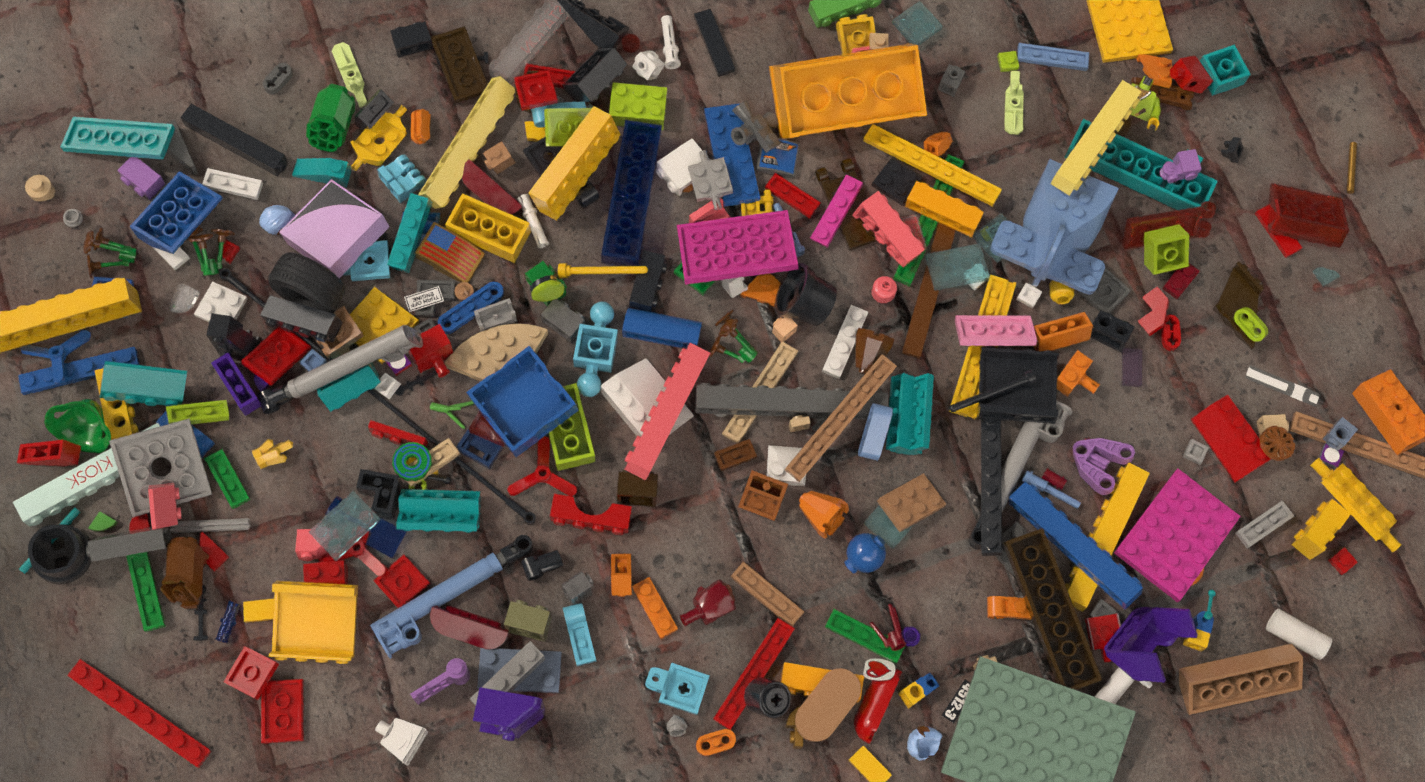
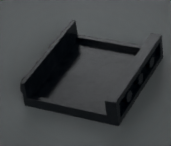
(1022, 403)

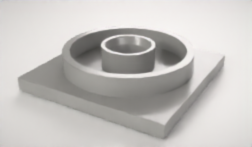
(138, 451)

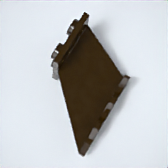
(1239, 292)

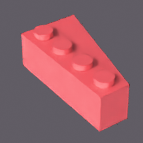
(889, 229)

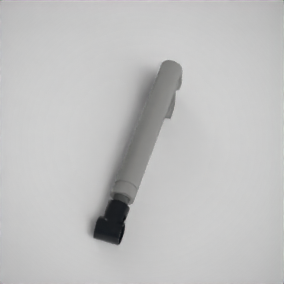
(387, 347)
(1019, 456)

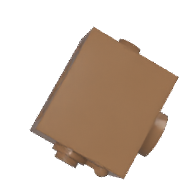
(498, 158)

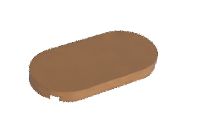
(827, 705)

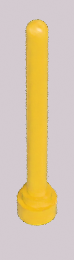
(566, 270)

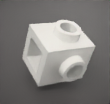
(648, 65)

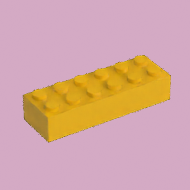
(575, 163)

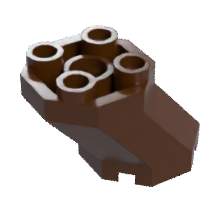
(184, 572)

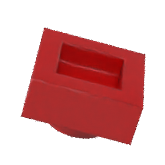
(1342, 561)

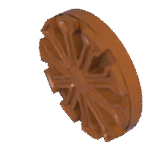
(1277, 443)

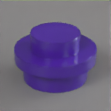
(911, 636)

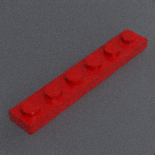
(757, 667)

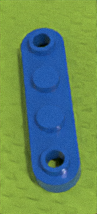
(464, 311)

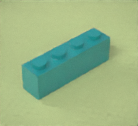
(409, 233)

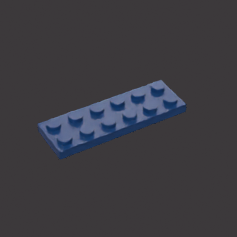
(738, 159)

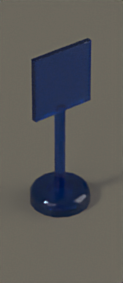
(384, 537)

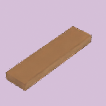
(767, 594)

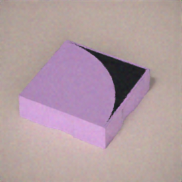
(334, 228)

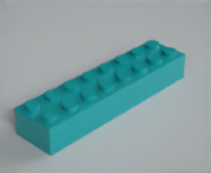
(1140, 170)

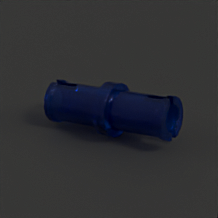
(228, 622)

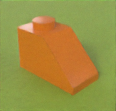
(621, 574)

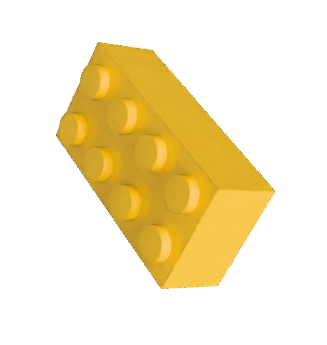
(489, 227)

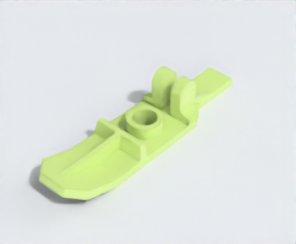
(347, 65)
(1014, 112)

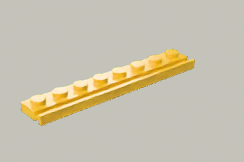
(994, 303)

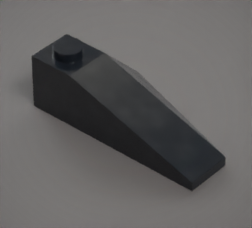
(600, 30)

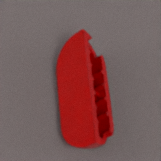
(874, 706)

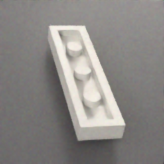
(844, 342)

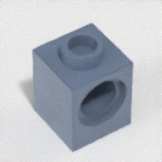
(1345, 429)

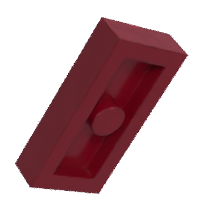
(1180, 280)

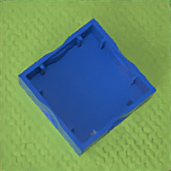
(522, 401)

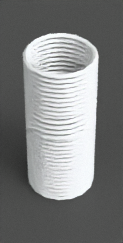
(1299, 634)

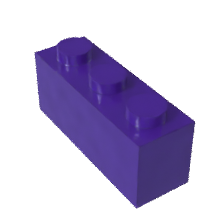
(236, 384)

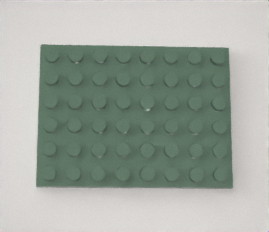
(1034, 731)

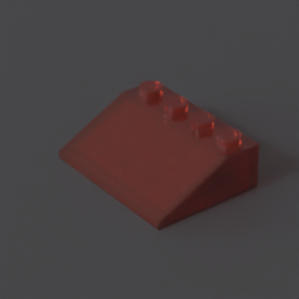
(1307, 216)

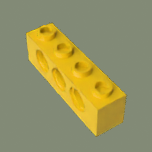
(114, 416)

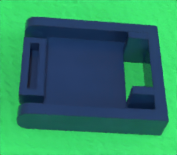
(490, 449)

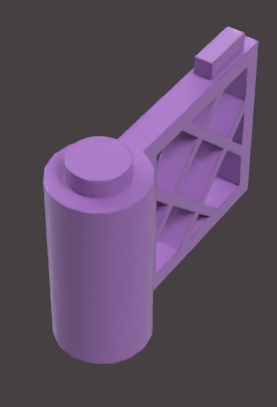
(456, 672)

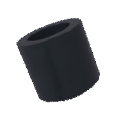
(767, 697)

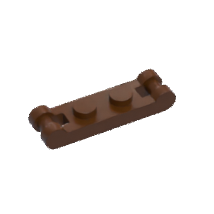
(1170, 95)

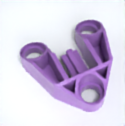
(1098, 456)

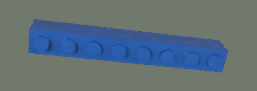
(1075, 545)

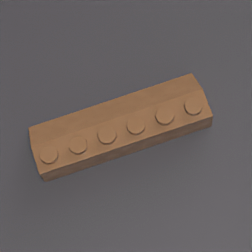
(1241, 678)

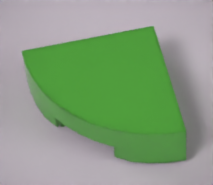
(102, 523)

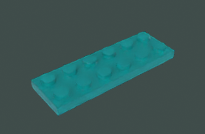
(118, 137)

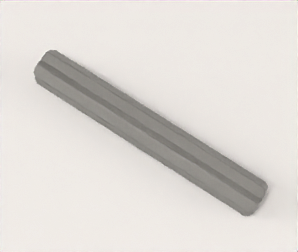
(211, 525)

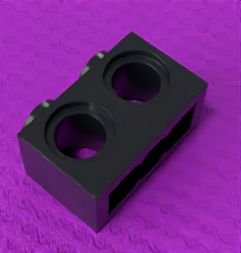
(1110, 331)

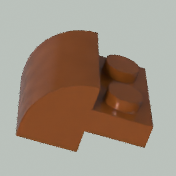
(763, 495)

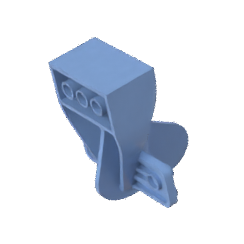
(1058, 232)

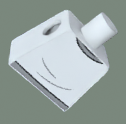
(401, 738)

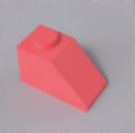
(307, 547)

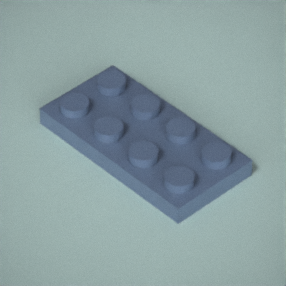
(543, 679)

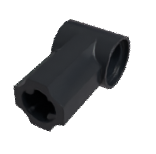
(535, 566)

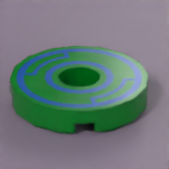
(407, 451)

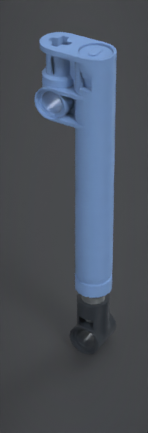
(393, 628)

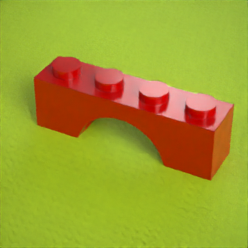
(614, 519)

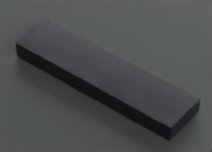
(714, 42)

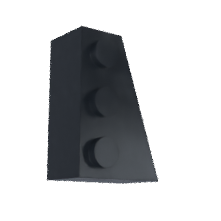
(230, 337)

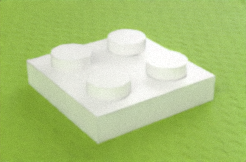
(220, 301)

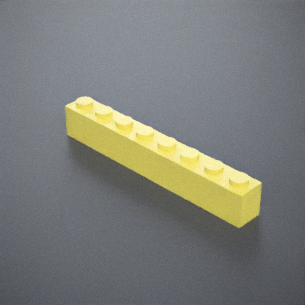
(1095, 138)
(468, 141)

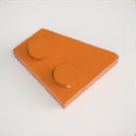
(1156, 69)
(763, 289)

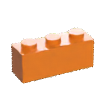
(1063, 332)

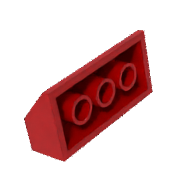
(1230, 438)

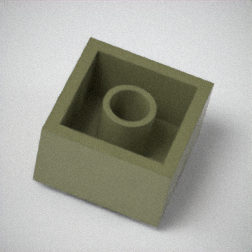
(528, 620)

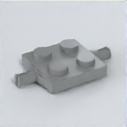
(710, 179)

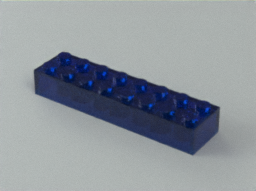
(631, 194)

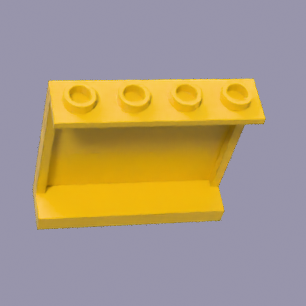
(314, 621)

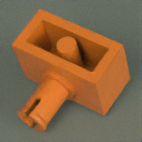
(1075, 374)

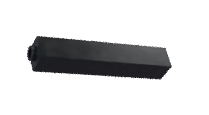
(234, 140)

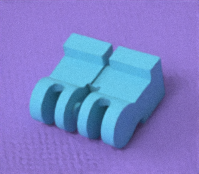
(393, 177)

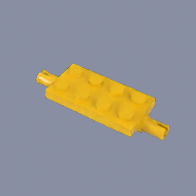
(1358, 502)

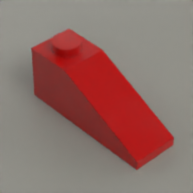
(49, 453)

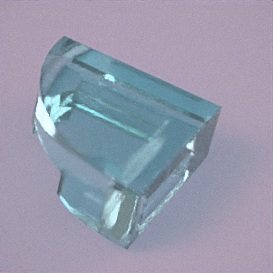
(1325, 275)

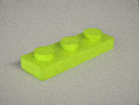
(199, 412)

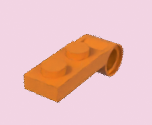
(1007, 607)

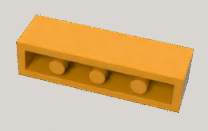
(944, 208)
(805, 678)

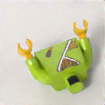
(1149, 103)

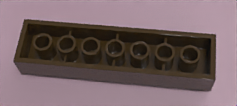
(1052, 610)

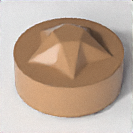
(463, 291)

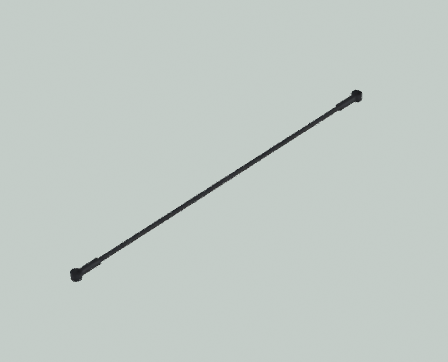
(508, 501)

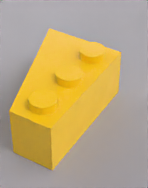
(1320, 529)

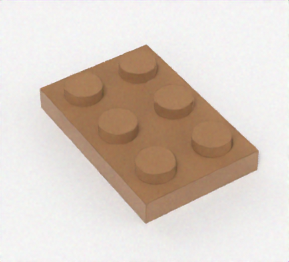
(911, 502)

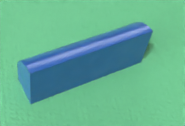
(661, 328)

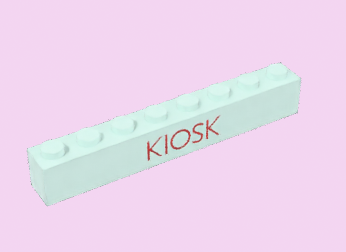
(68, 488)

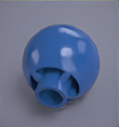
(865, 553)

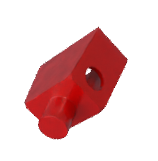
(1190, 74)

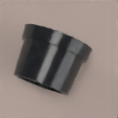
(805, 296)
(43, 556)

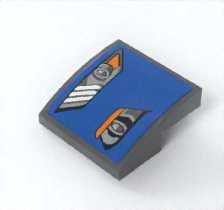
(779, 160)

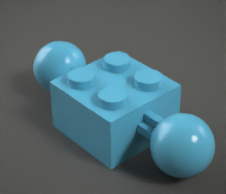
(595, 348)

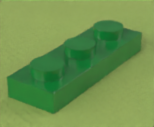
(227, 479)

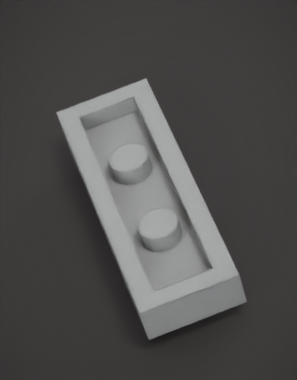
(1264, 524)

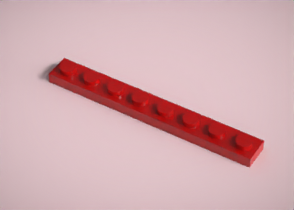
(139, 713)

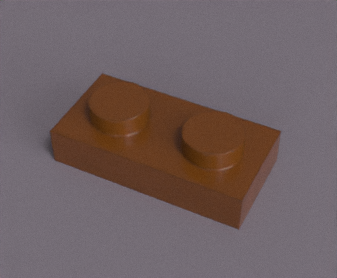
(735, 455)

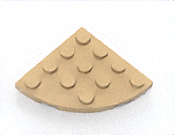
(493, 348)

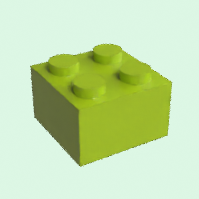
(1166, 249)

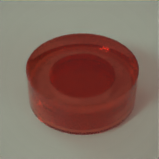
(630, 43)

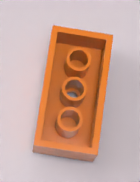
(1392, 411)

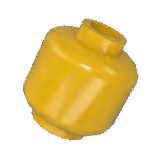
(1060, 293)

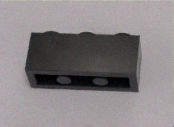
(646, 285)

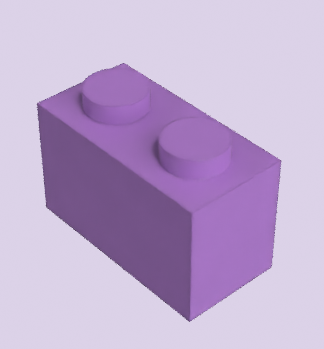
(141, 177)

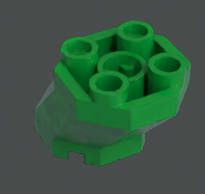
(330, 118)

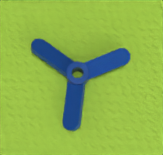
(58, 353)

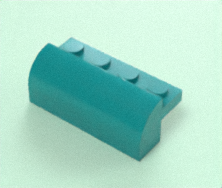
(911, 413)
(439, 510)

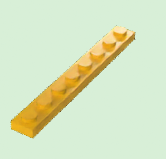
(932, 165)

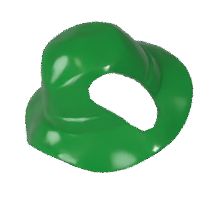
(80, 425)

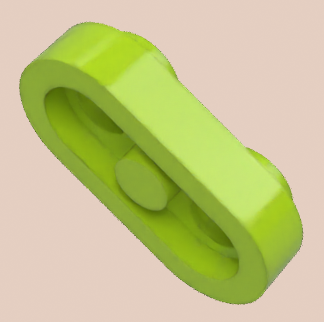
(1251, 324)

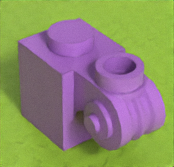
(1184, 166)

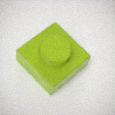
(1008, 61)

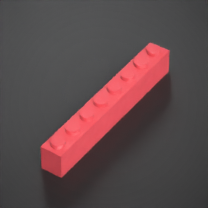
(667, 411)

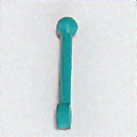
(1208, 615)

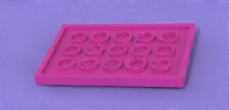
(737, 247)
(1177, 535)

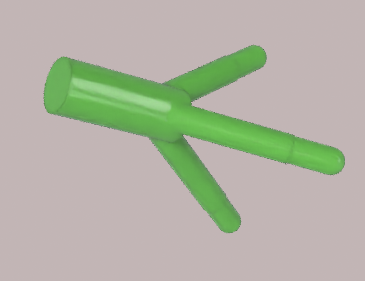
(446, 409)

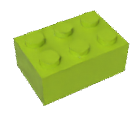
(638, 104)

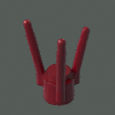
(895, 638)

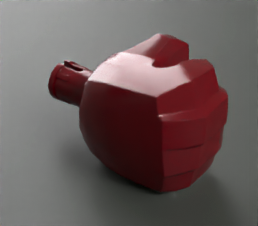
(710, 603)

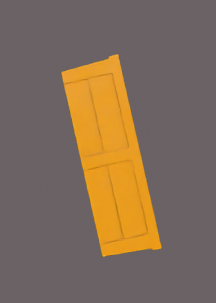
(848, 90)

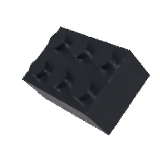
(594, 75)

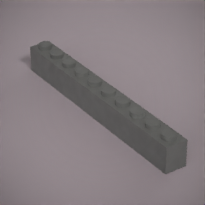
(776, 401)

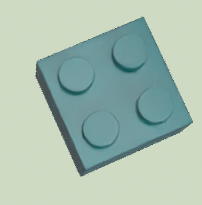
(1225, 69)

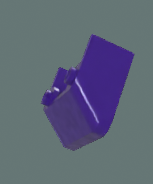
(1141, 633)
(507, 713)

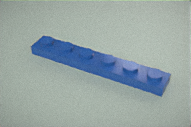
(75, 371)

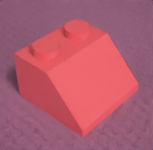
(163, 505)

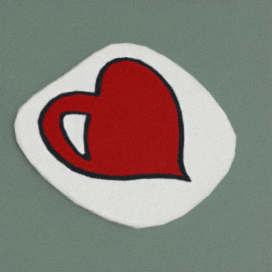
(878, 669)

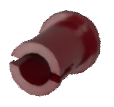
(1054, 478)

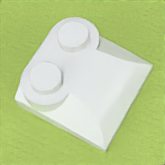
(778, 460)

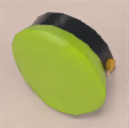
(546, 289)

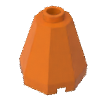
(823, 512)

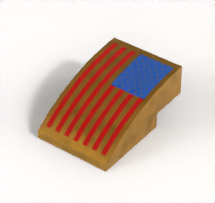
(449, 253)

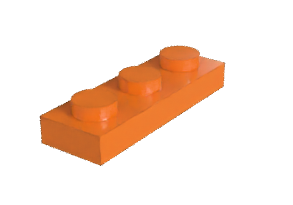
(654, 608)

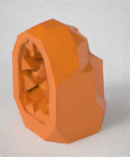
(938, 143)

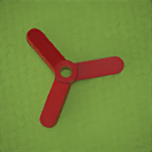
(550, 478)
(363, 554)

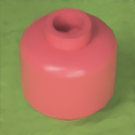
(884, 289)

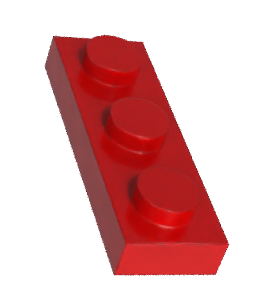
(395, 435)

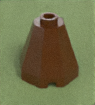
(869, 348)

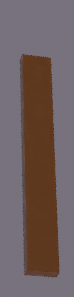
(926, 298)

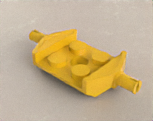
(387, 127)

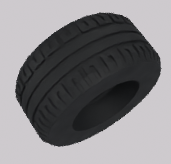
(306, 282)

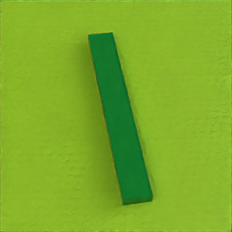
(906, 274)

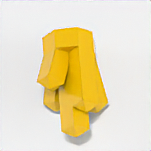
(269, 454)

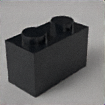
(411, 39)

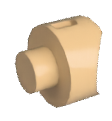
(39, 188)

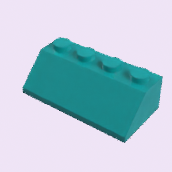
(142, 384)

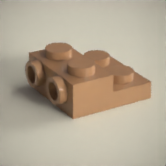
(347, 335)

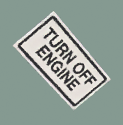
(424, 299)

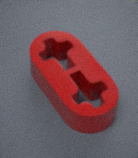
(1175, 333)

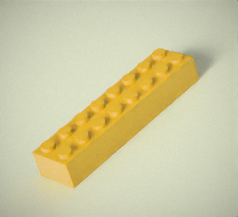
(67, 313)

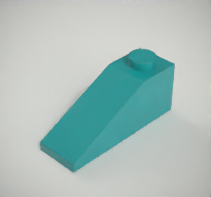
(323, 170)

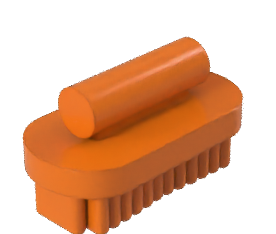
(420, 126)

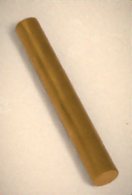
(1351, 167)

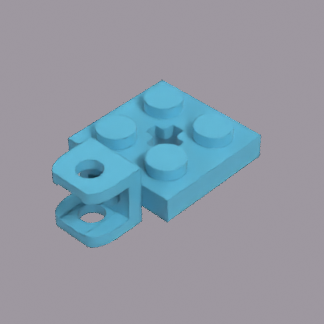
(377, 270)
(671, 680)

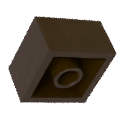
(637, 491)

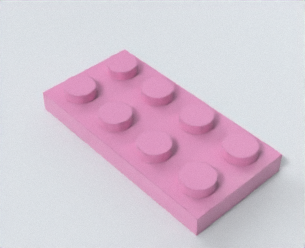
(995, 330)

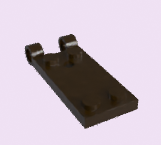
(851, 228)

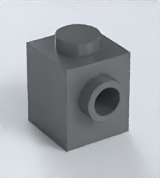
(951, 80)

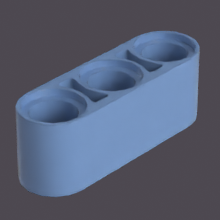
(875, 432)

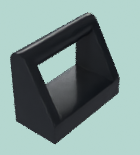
(373, 110)

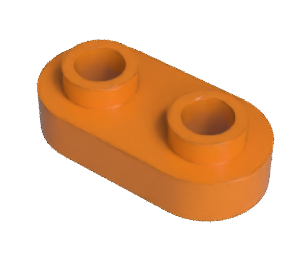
(715, 741)

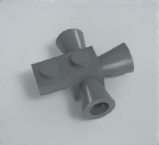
(755, 128)

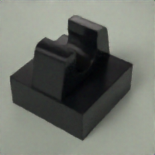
(1234, 149)

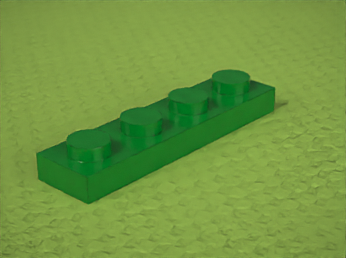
(146, 591)
(861, 635)

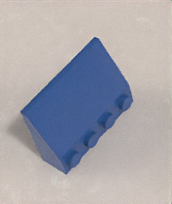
(175, 213)

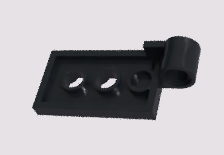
(534, 154)

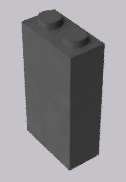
(128, 543)

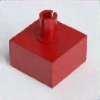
(434, 351)

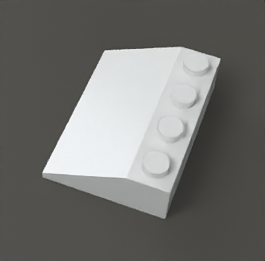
(634, 394)

